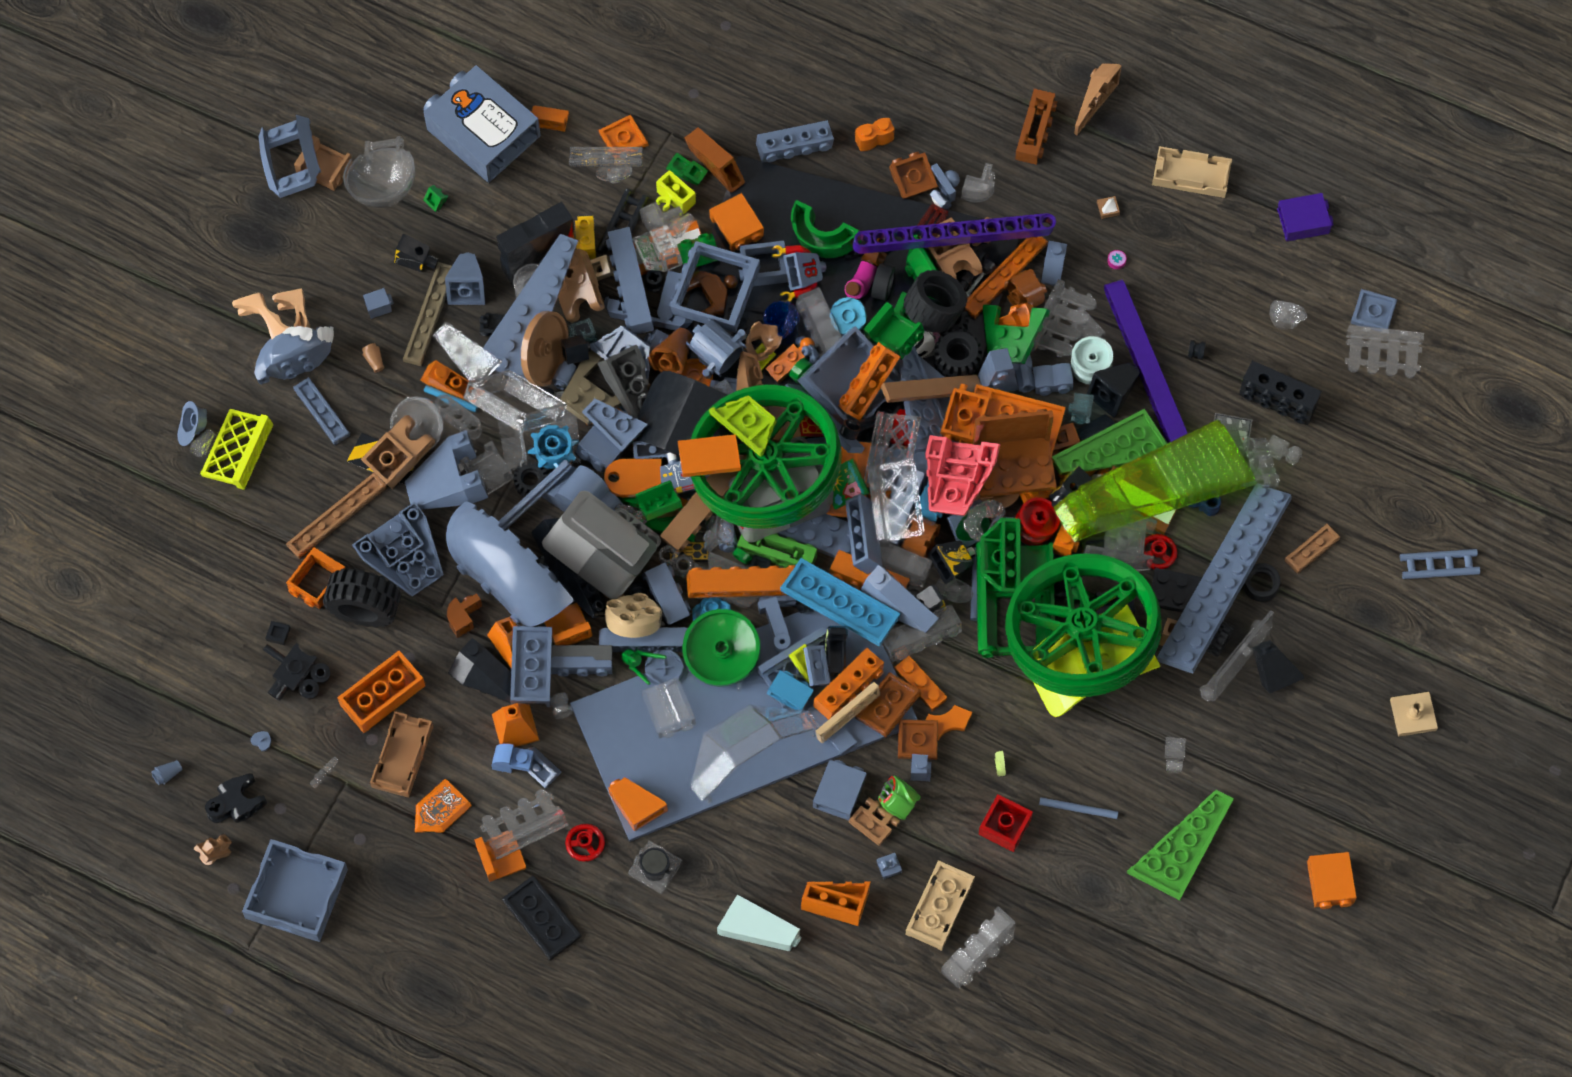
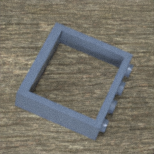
(723, 255)

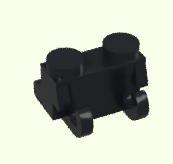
(489, 323)

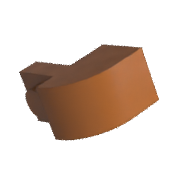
(459, 613)

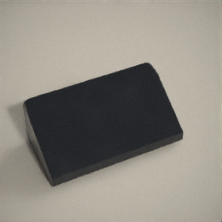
(1094, 427)

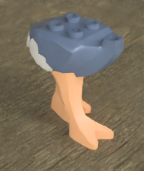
(290, 348)

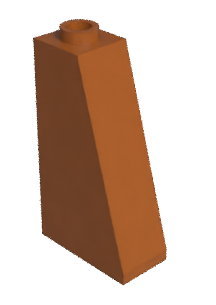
(715, 159)

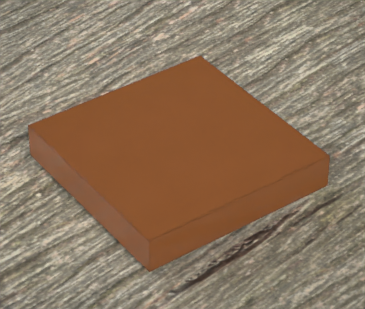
(917, 738)

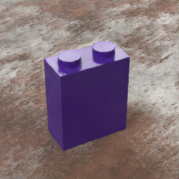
(1304, 217)

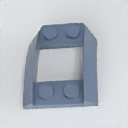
(283, 134)

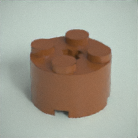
(1025, 289)
(923, 543)

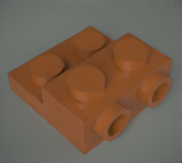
(913, 175)

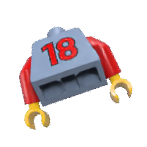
(802, 269)

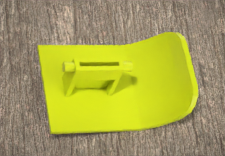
(1072, 663)

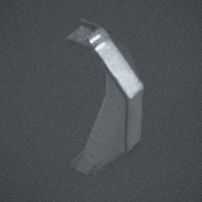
(742, 738)

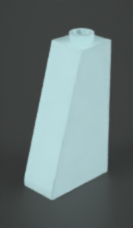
(755, 925)

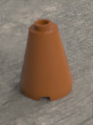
(671, 352)

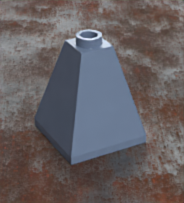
(465, 282)

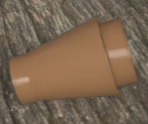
(373, 357)

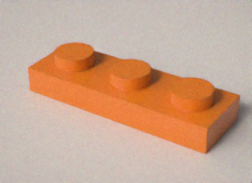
(914, 675)

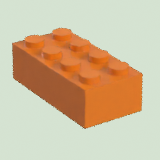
(381, 691)

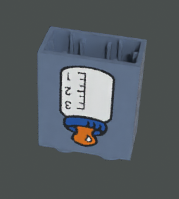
(481, 123)

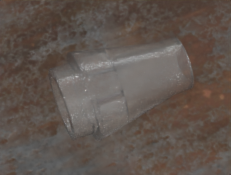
(680, 225)
(202, 443)

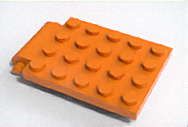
(967, 406)

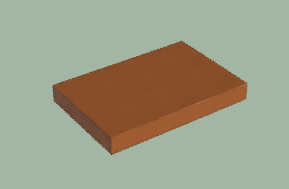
(891, 705)

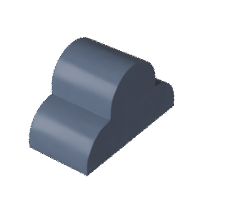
(580, 480)

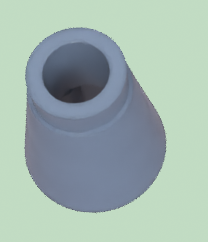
(166, 772)

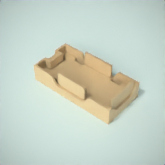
(1192, 172)
(939, 905)

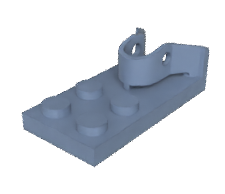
(531, 665)

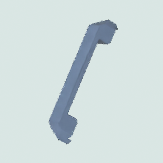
(614, 308)

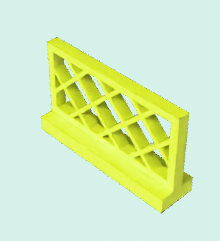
(249, 456)

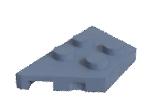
(620, 340)

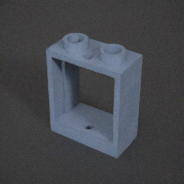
(767, 277)

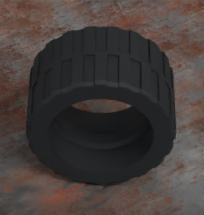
(943, 289)

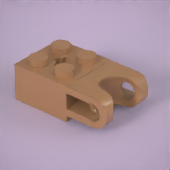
(954, 257)
(580, 287)
(402, 451)

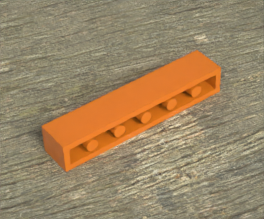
(736, 581)

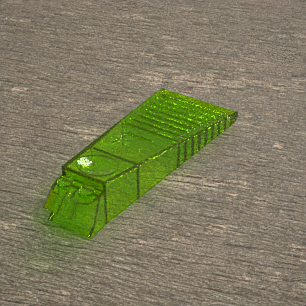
(1163, 480)

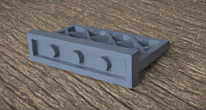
(782, 659)

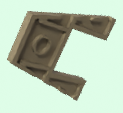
(582, 392)

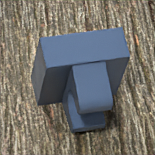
(889, 866)

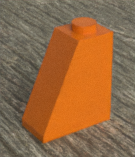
(636, 803)

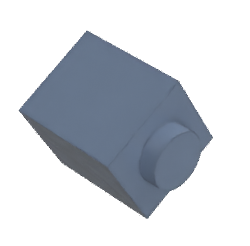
(378, 303)

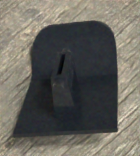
(674, 409)

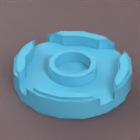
(848, 314)

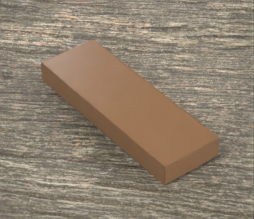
(1312, 548)

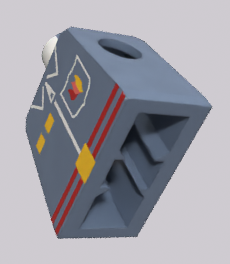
(673, 472)

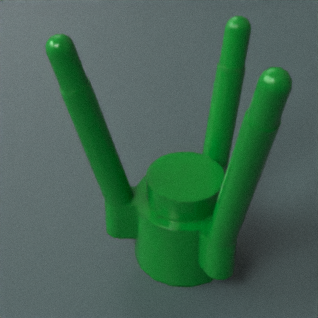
(634, 659)

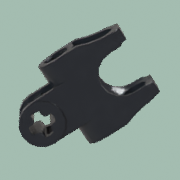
(232, 802)

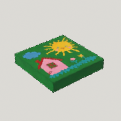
(848, 484)

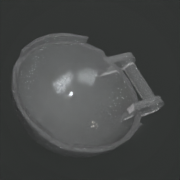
(380, 175)

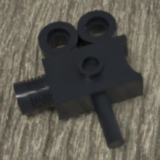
(294, 670)

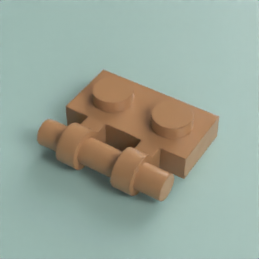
(871, 825)

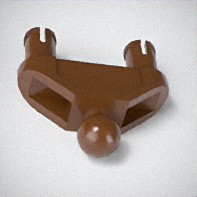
(714, 290)

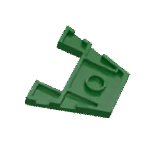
(1016, 338)

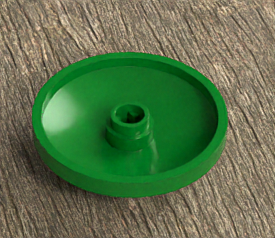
(721, 647)

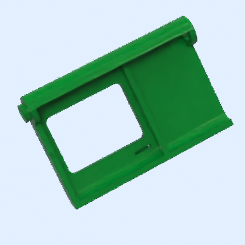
(1030, 559)

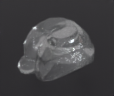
(1286, 314)

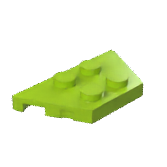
(748, 421)

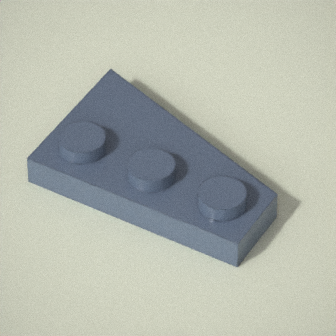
(614, 424)

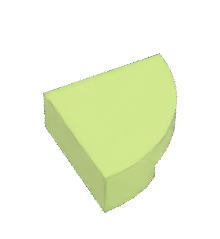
(1000, 763)

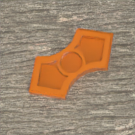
(955, 719)

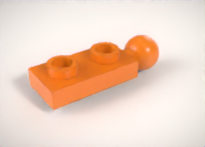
(781, 367)

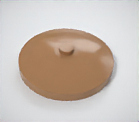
(542, 347)

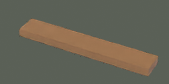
(926, 388)
(336, 515)

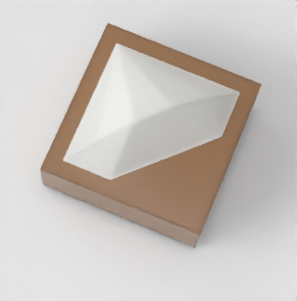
(1108, 207)

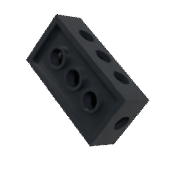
(1282, 388)

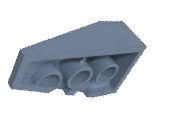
(889, 591)

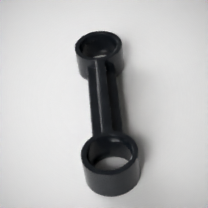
(850, 429)

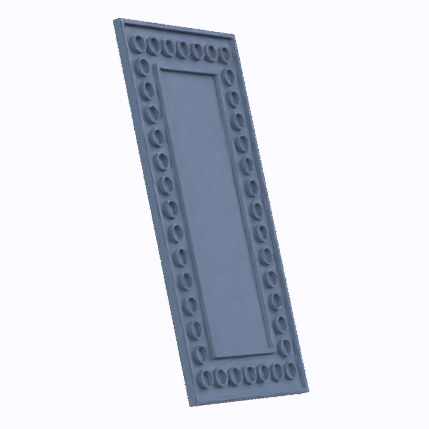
(629, 746)

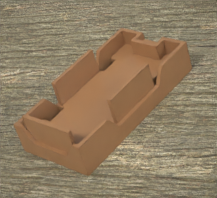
(401, 754)

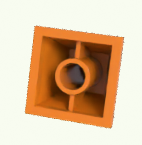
(515, 725)

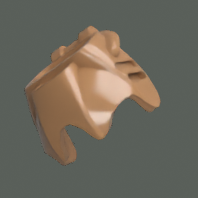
(768, 336)

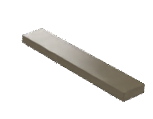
(427, 317)

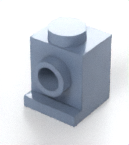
(920, 768)

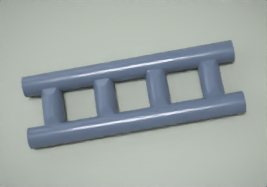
(1432, 572)

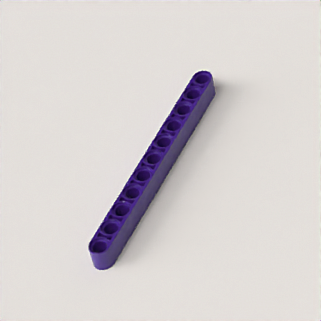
(947, 238)
(1145, 360)

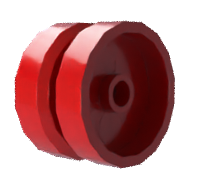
(1037, 521)

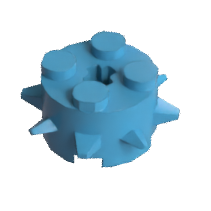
(546, 439)

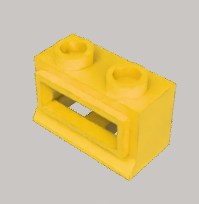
(585, 235)

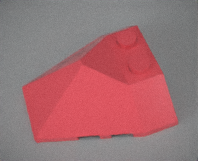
(957, 473)

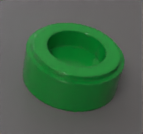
(741, 556)

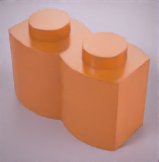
(871, 135)

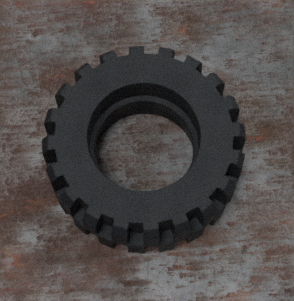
(361, 598)

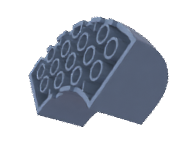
(504, 567)

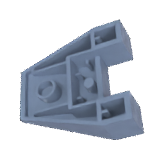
(439, 480)

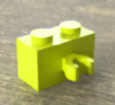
(674, 192)

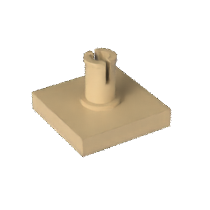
(1413, 714)

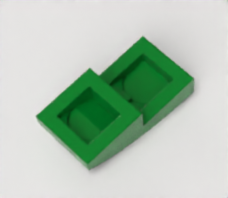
(687, 170)

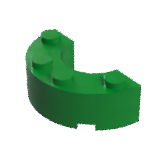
(825, 244)

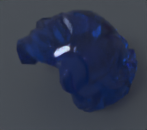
(783, 315)

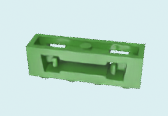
(788, 545)

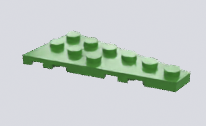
(1112, 446)
(1179, 853)

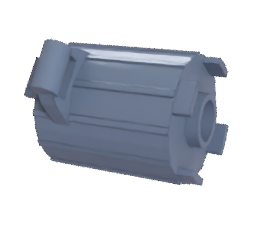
(716, 347)

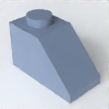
(1054, 262)

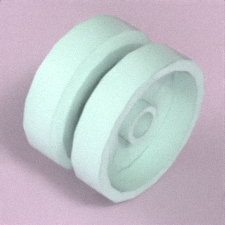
(1089, 356)

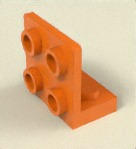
(569, 626)
(502, 867)

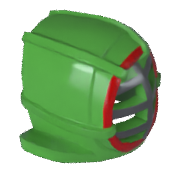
(898, 797)

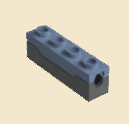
(581, 660)

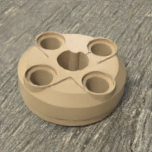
(633, 616)

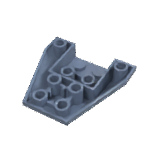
(403, 551)

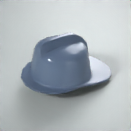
(192, 423)

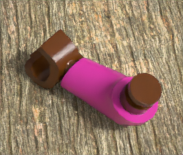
(865, 274)

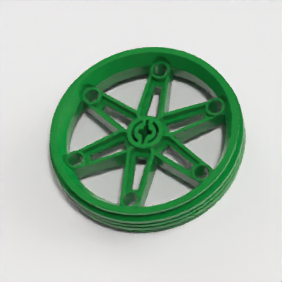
(789, 510)
(1071, 569)

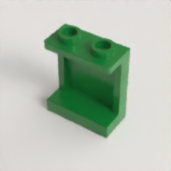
(893, 331)

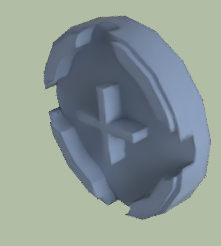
(663, 670)

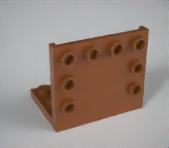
(1024, 452)

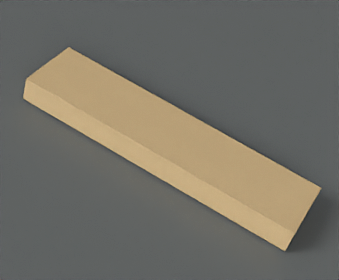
(848, 712)

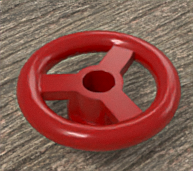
(1160, 544)
(578, 842)

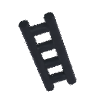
(633, 219)

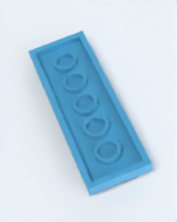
(840, 602)

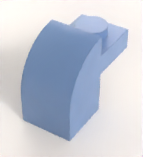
(508, 758)

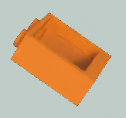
(313, 557)

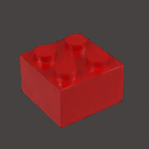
(1005, 823)

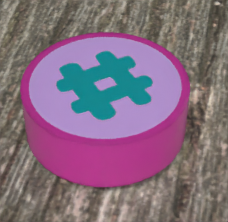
(1116, 259)

